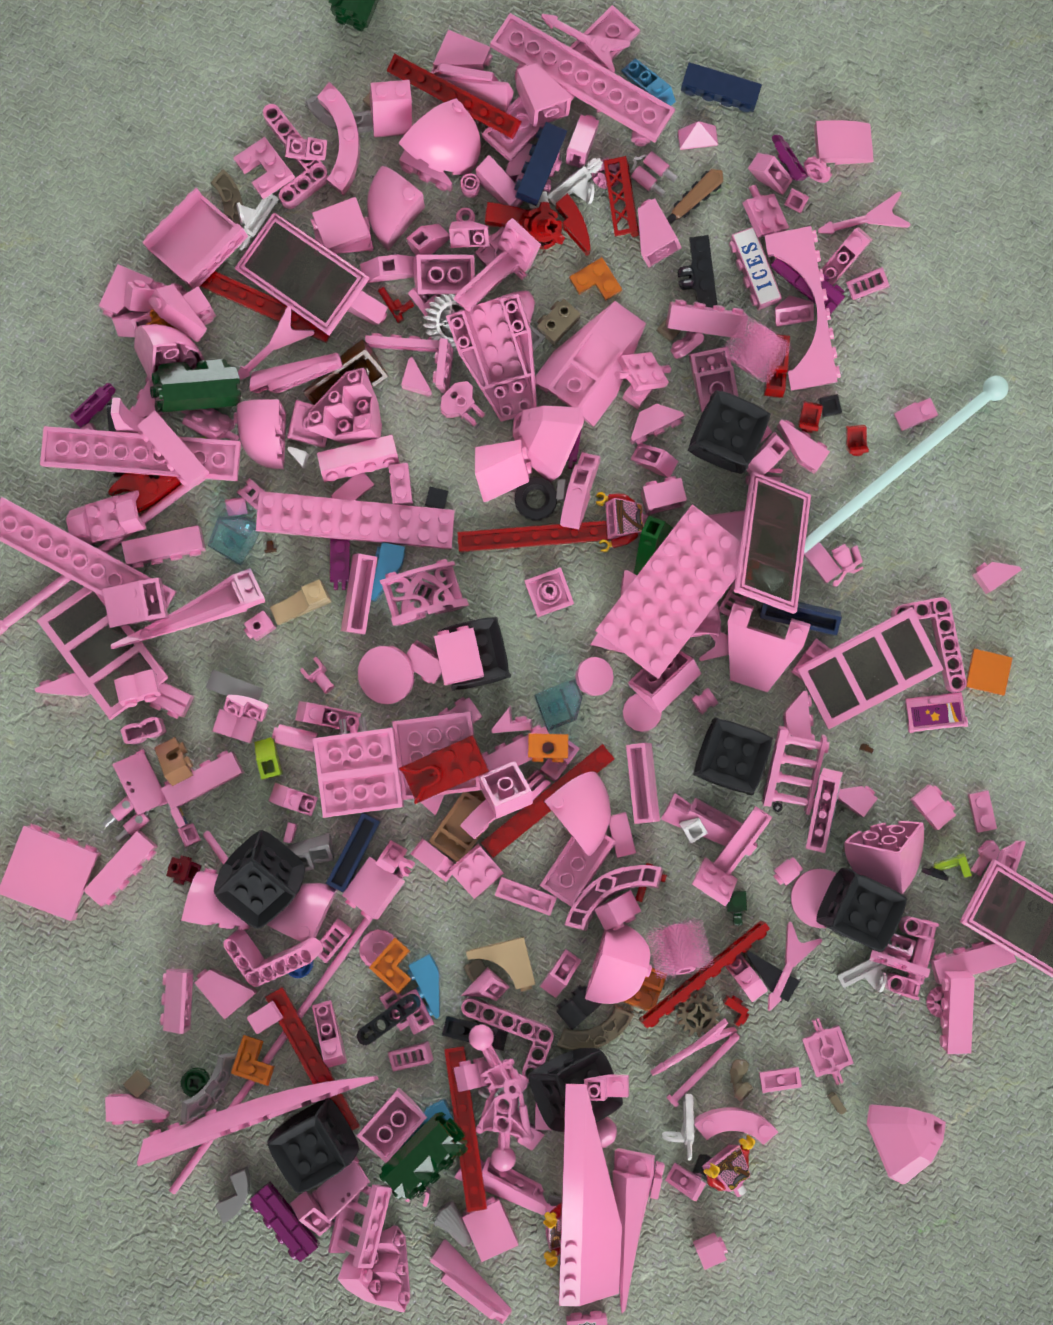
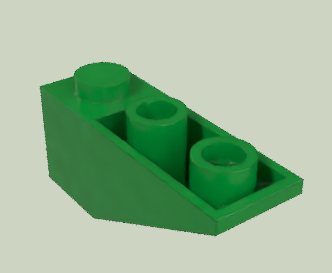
(651, 538)

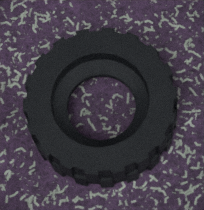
(536, 513)

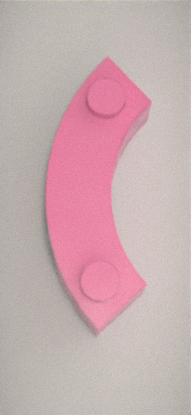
(734, 1119)

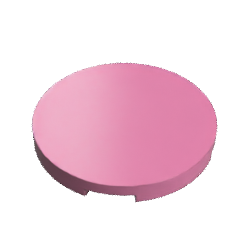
(386, 674)
(808, 894)

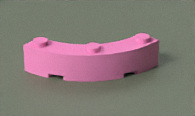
(349, 139)
(606, 887)

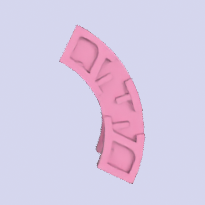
(451, 592)

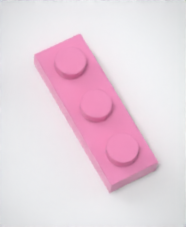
(525, 896)

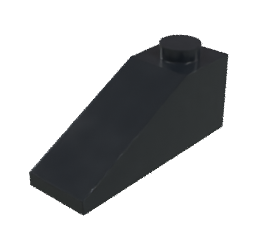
(771, 975)
(460, 1030)

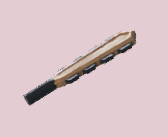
(701, 190)

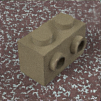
(558, 321)

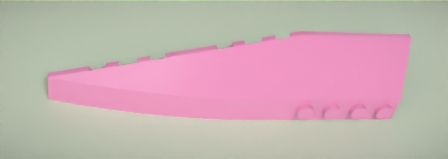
(238, 1117)
(589, 1211)

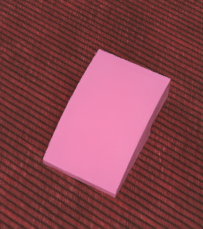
(843, 142)
(711, 373)

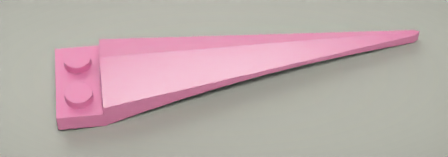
(223, 600)
(631, 1186)

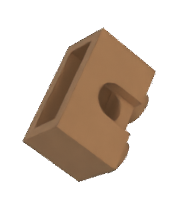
(173, 761)

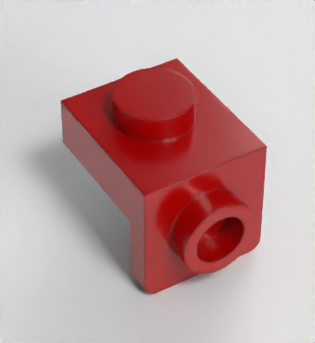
(810, 416)
(856, 440)
(736, 1004)

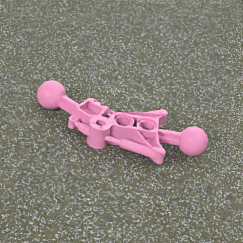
(501, 1075)

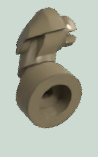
(737, 1071)

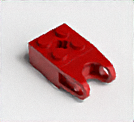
(149, 488)

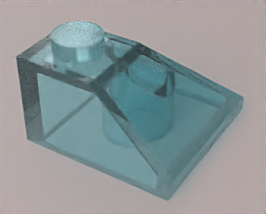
(233, 537)
(559, 704)

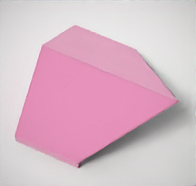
(487, 986)

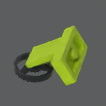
(937, 870)

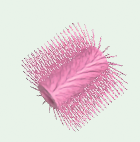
(756, 351)
(679, 949)

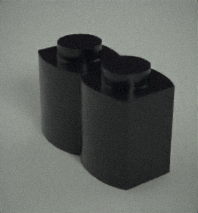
(576, 1008)

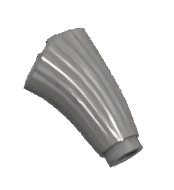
(452, 1221)

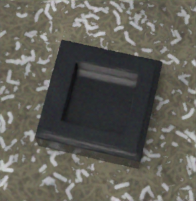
(831, 405)
(436, 498)

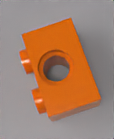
(560, 744)

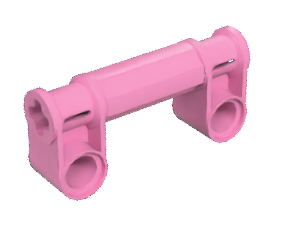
(925, 933)

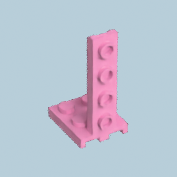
(518, 250)
(442, 350)
(716, 877)

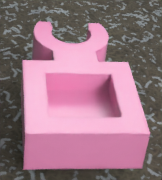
(657, 1180)

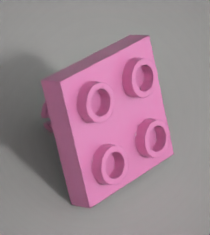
(549, 592)

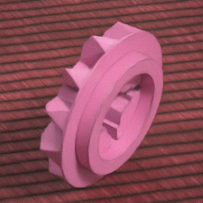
(817, 169)
(600, 179)
(935, 995)

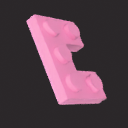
(276, 170)

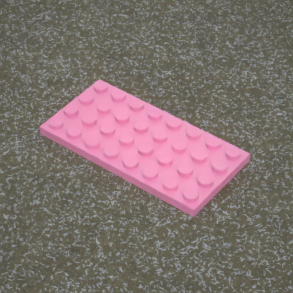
(673, 592)

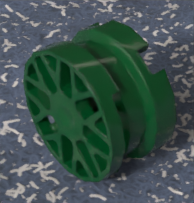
(194, 1081)

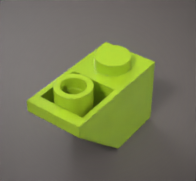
(267, 758)

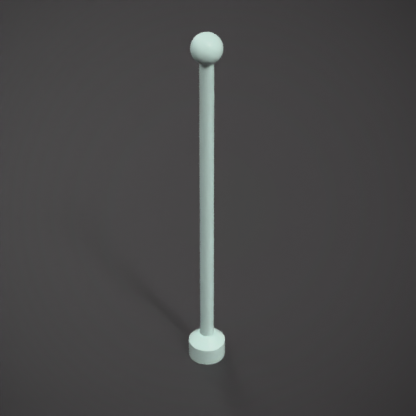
(994, 389)

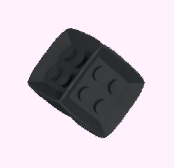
(729, 432)
(490, 649)
(733, 756)
(259, 879)
(861, 909)
(572, 1067)
(313, 1145)

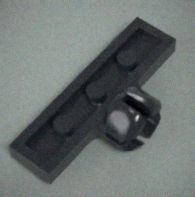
(700, 271)

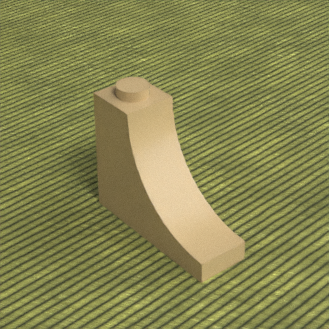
(306, 600)
(512, 957)

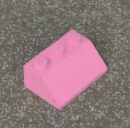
(442, 273)
(673, 681)
(177, 1000)
(392, 1125)

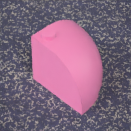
(445, 139)
(392, 205)
(164, 344)
(262, 431)
(583, 809)
(887, 853)
(204, 907)
(306, 912)
(619, 966)

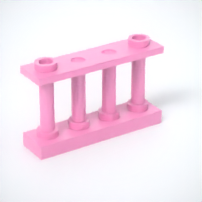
(779, 757)
(371, 1228)

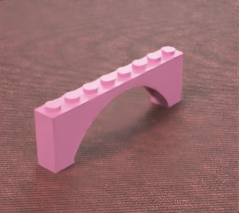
(798, 250)

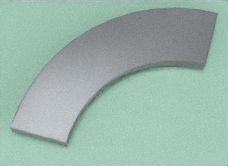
(362, 119)
(212, 1090)

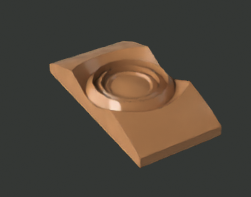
(450, 835)

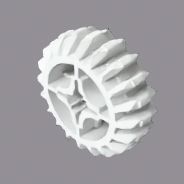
(437, 317)

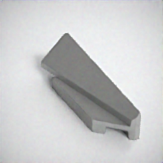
(314, 850)

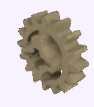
(707, 1014)

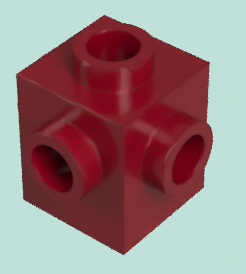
(182, 870)

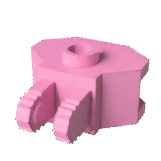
(461, 404)

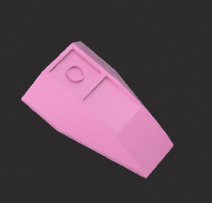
(498, 352)
(585, 365)

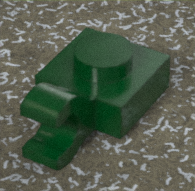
(737, 904)

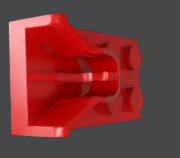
(444, 769)

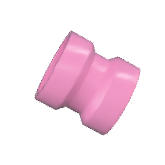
(469, 189)
(704, 701)

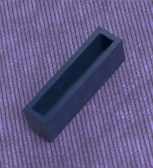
(721, 87)
(541, 163)
(820, 618)
(353, 852)

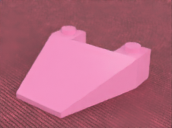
(757, 655)

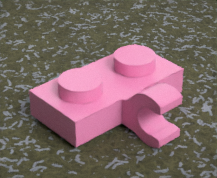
(394, 857)

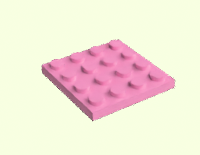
(427, 735)

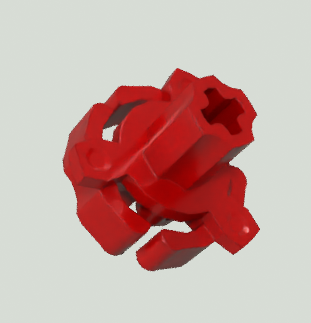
(544, 226)

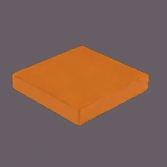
(988, 672)

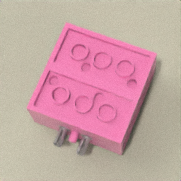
(358, 771)

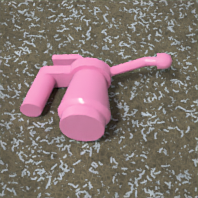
(844, 559)

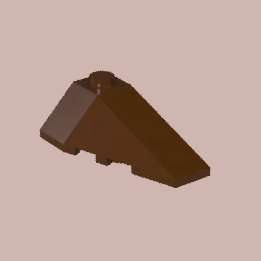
(354, 358)

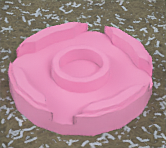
(594, 676)
(640, 715)
(374, 944)

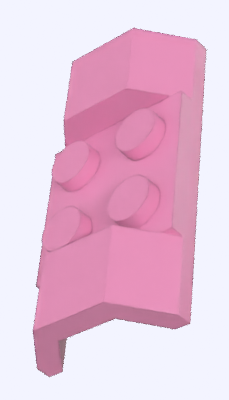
(105, 519)

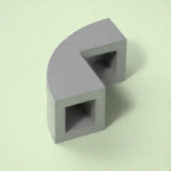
(229, 685)
(232, 1204)

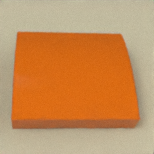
(649, 992)

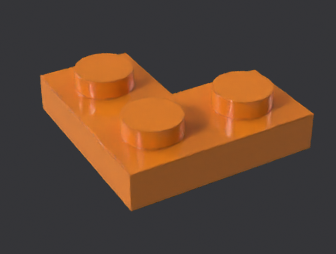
(599, 275)
(387, 966)
(247, 1064)

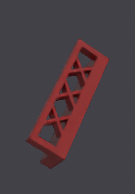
(628, 195)

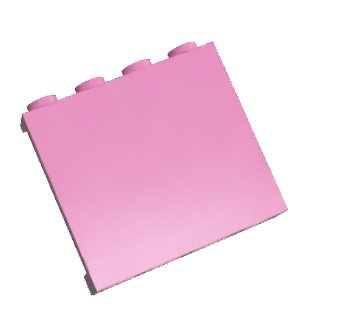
(194, 239)
(48, 872)

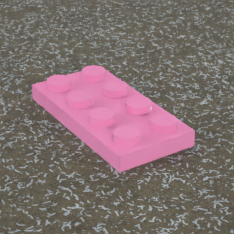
(575, 870)

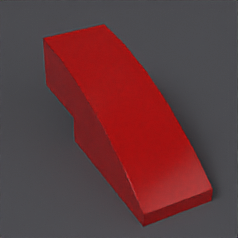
(500, 214)
(574, 223)
(777, 383)

